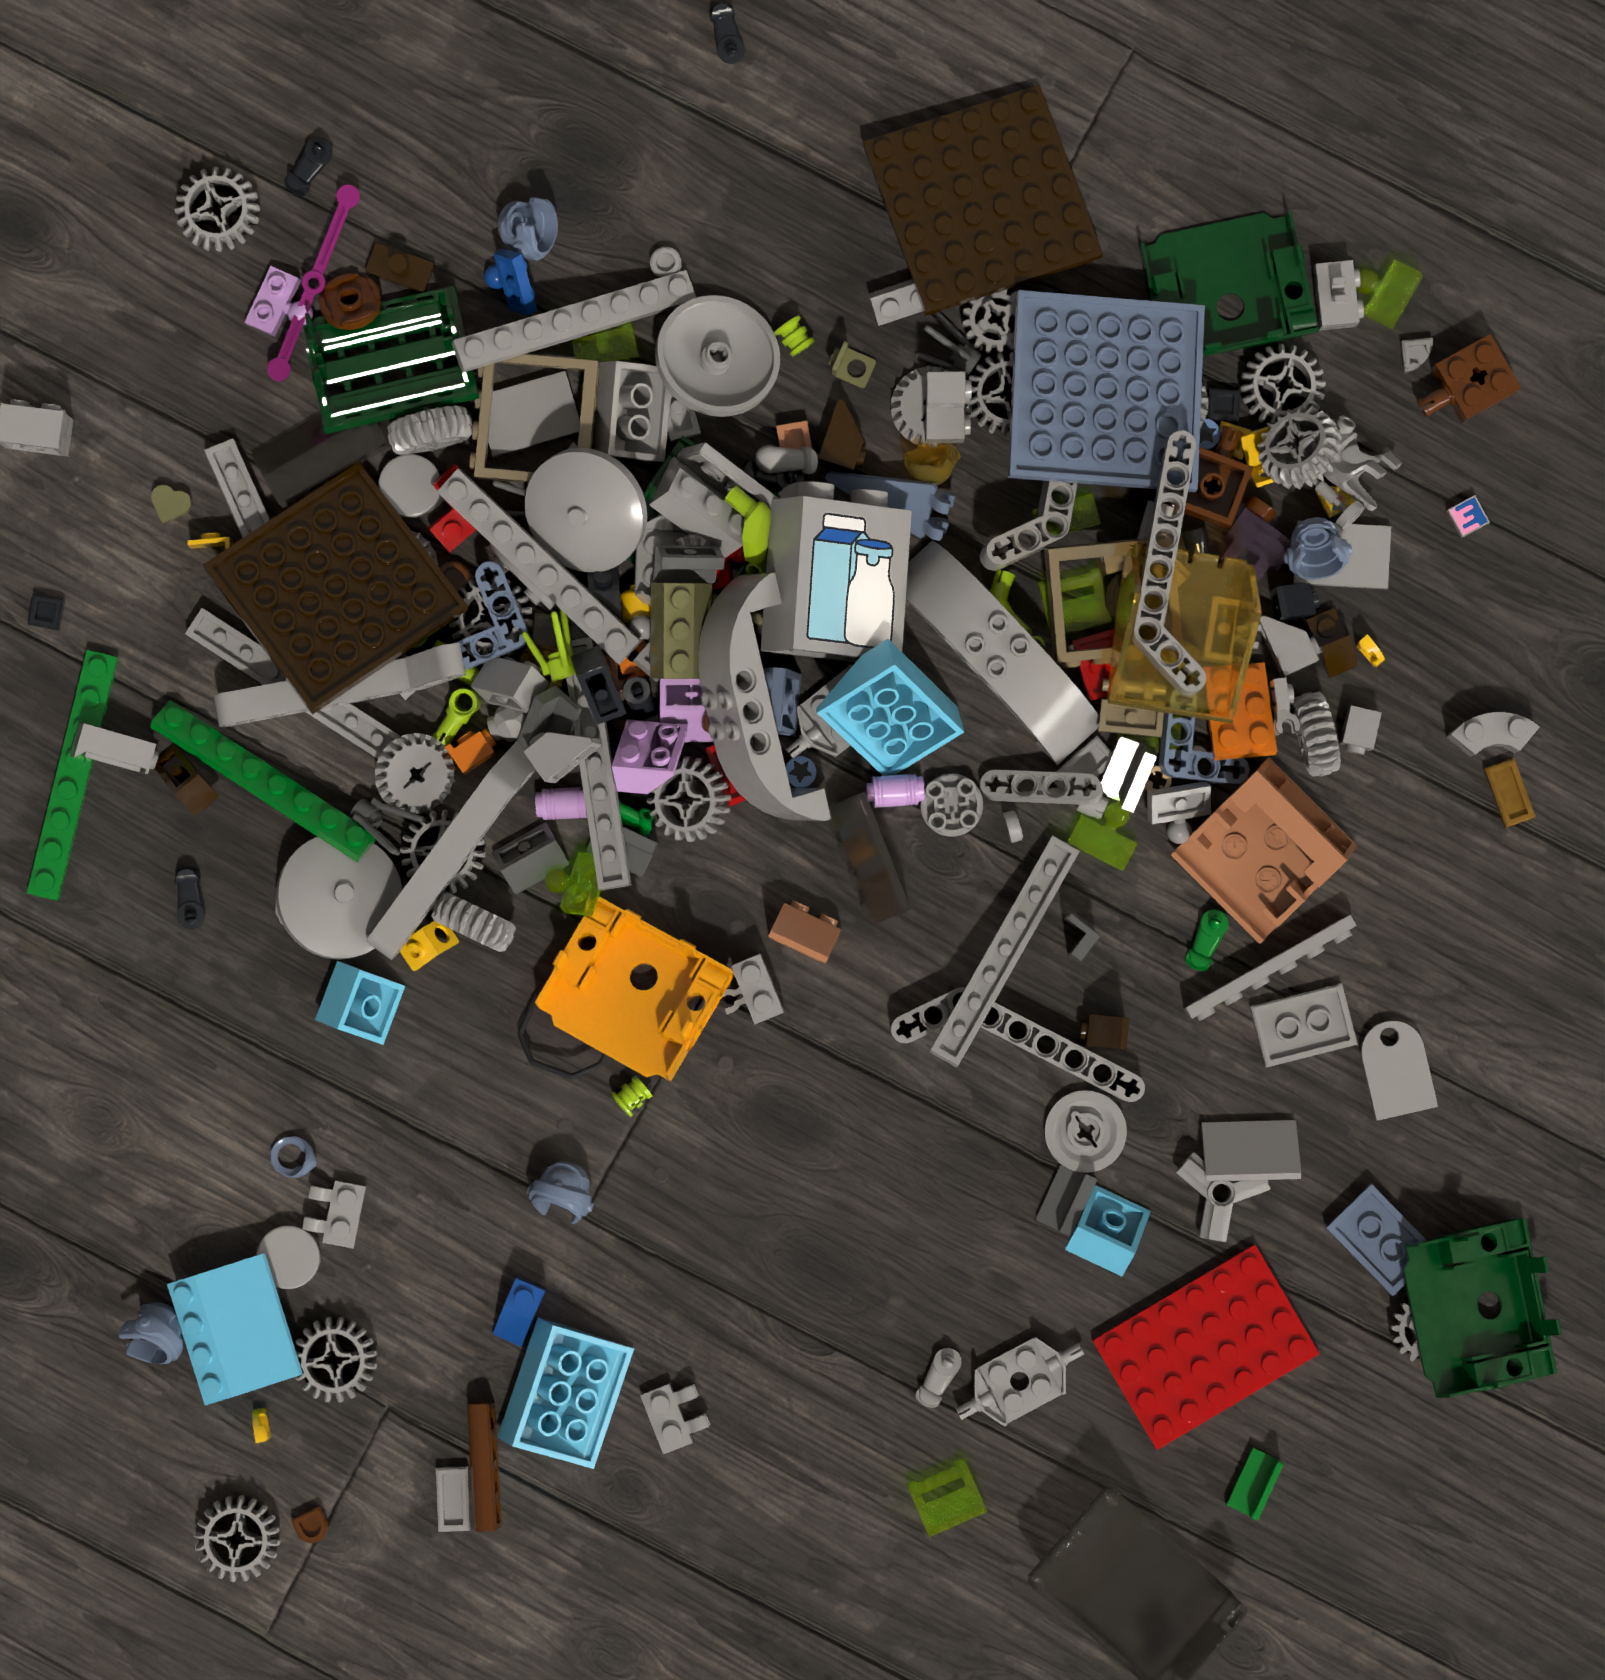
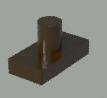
(400, 268)

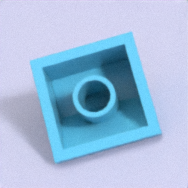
(360, 1003)
(1108, 1231)

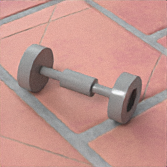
(1349, 514)

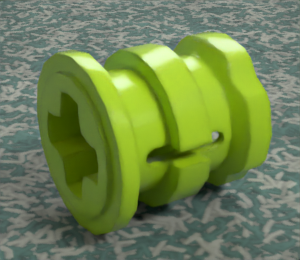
(794, 336)
(631, 1095)

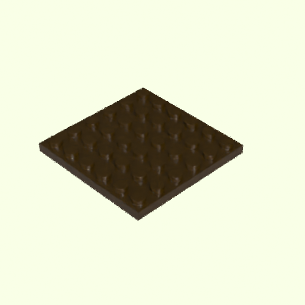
(982, 200)
(335, 587)

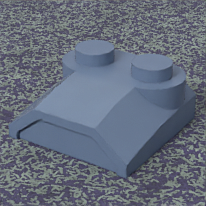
(784, 697)

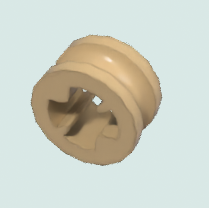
(1148, 786)

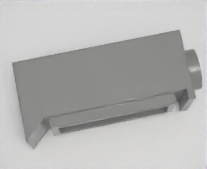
(114, 748)

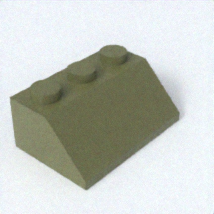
(676, 628)

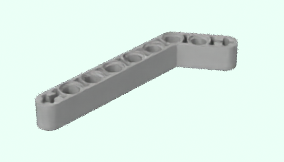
(1035, 529)
(1166, 557)
(397, 677)
(451, 851)
(1027, 1043)

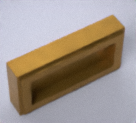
(1509, 793)

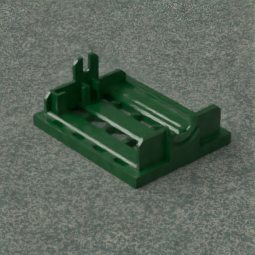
(396, 317)

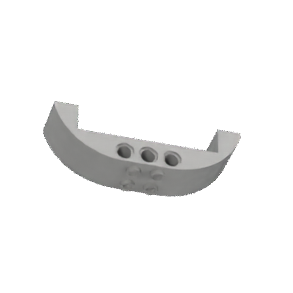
(999, 652)
(741, 706)

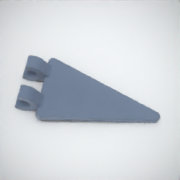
(904, 495)

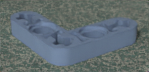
(496, 633)
(1190, 758)

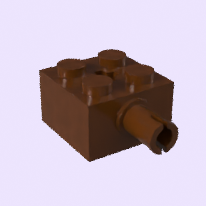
(1466, 397)
(1229, 478)

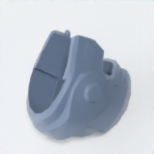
(529, 227)
(1317, 549)
(564, 1186)
(161, 1334)

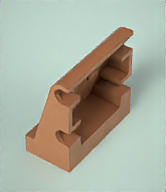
(1264, 850)

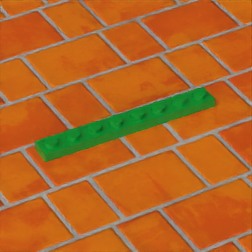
(71, 779)
(263, 781)

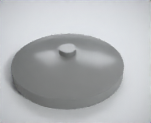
(717, 356)
(586, 509)
(334, 901)

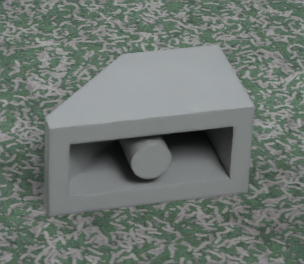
(1288, 646)
(558, 754)

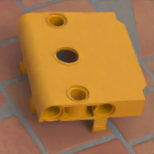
(600, 1006)

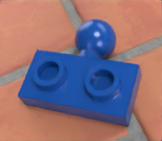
(512, 276)

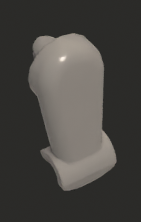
(780, 459)
(940, 1374)

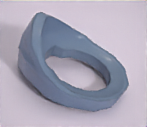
(310, 1158)

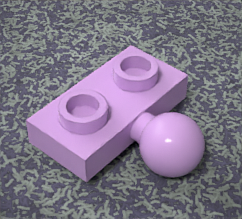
(275, 301)

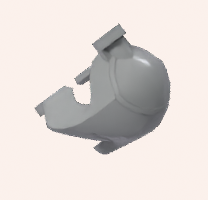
(1355, 462)

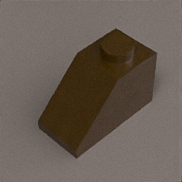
(842, 441)
(185, 780)
(1105, 1031)

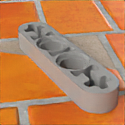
(1041, 789)

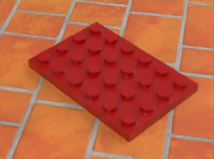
(1205, 1346)

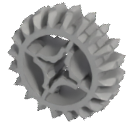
(231, 204)
(1269, 382)
(993, 396)
(430, 430)
(1305, 451)
(477, 624)
(1316, 734)
(688, 810)
(416, 850)
(473, 922)
(336, 1374)
(222, 1537)

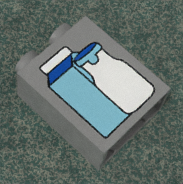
(836, 573)

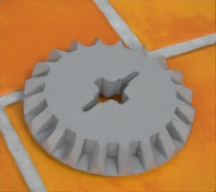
(908, 405)
(394, 767)
(1108, 1132)

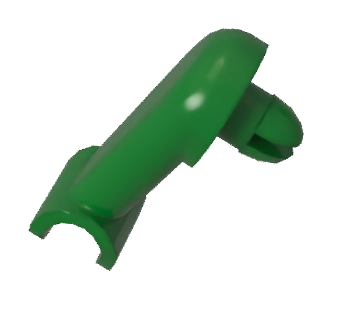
(636, 819)
(1208, 936)

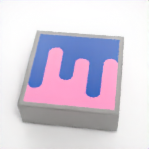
(1468, 516)

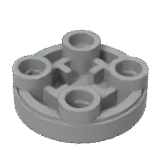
(408, 485)
(951, 805)
(290, 1255)

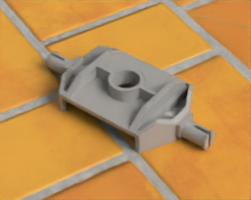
(658, 532)
(814, 729)
(1045, 1381)

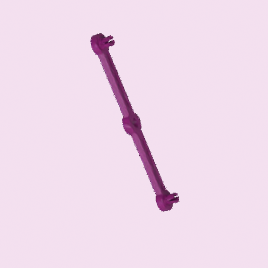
(347, 198)

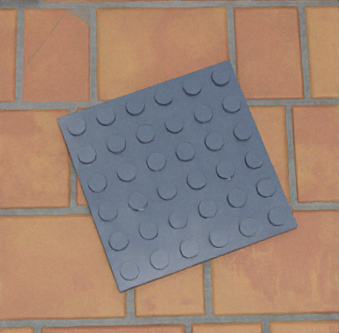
(1103, 388)

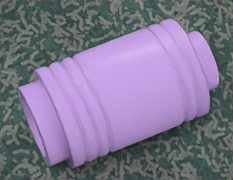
(895, 790)
(561, 803)

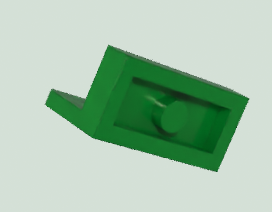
(1254, 1483)

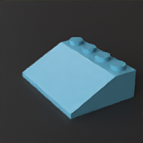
(890, 710)
(234, 1329)
(565, 1393)

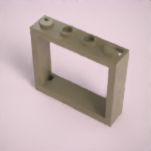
(484, 403)
(1073, 552)

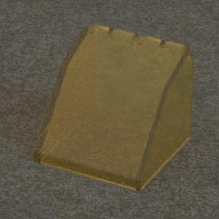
(1208, 613)

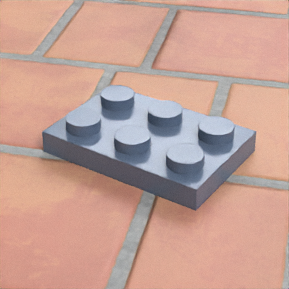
(1376, 1237)

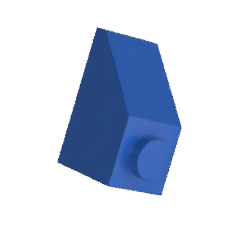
(519, 1311)

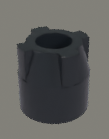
(1196, 541)

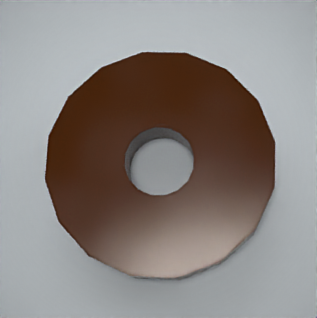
(354, 315)

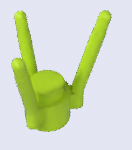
(560, 663)

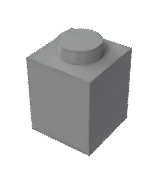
(1360, 729)

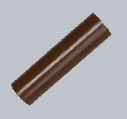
(484, 1466)

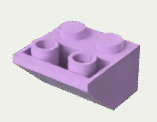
(683, 705)
(647, 755)

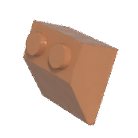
(805, 932)

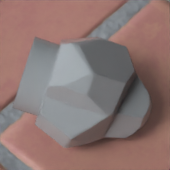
(506, 724)

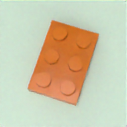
(1253, 725)

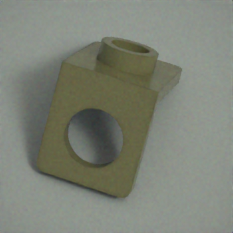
(841, 359)

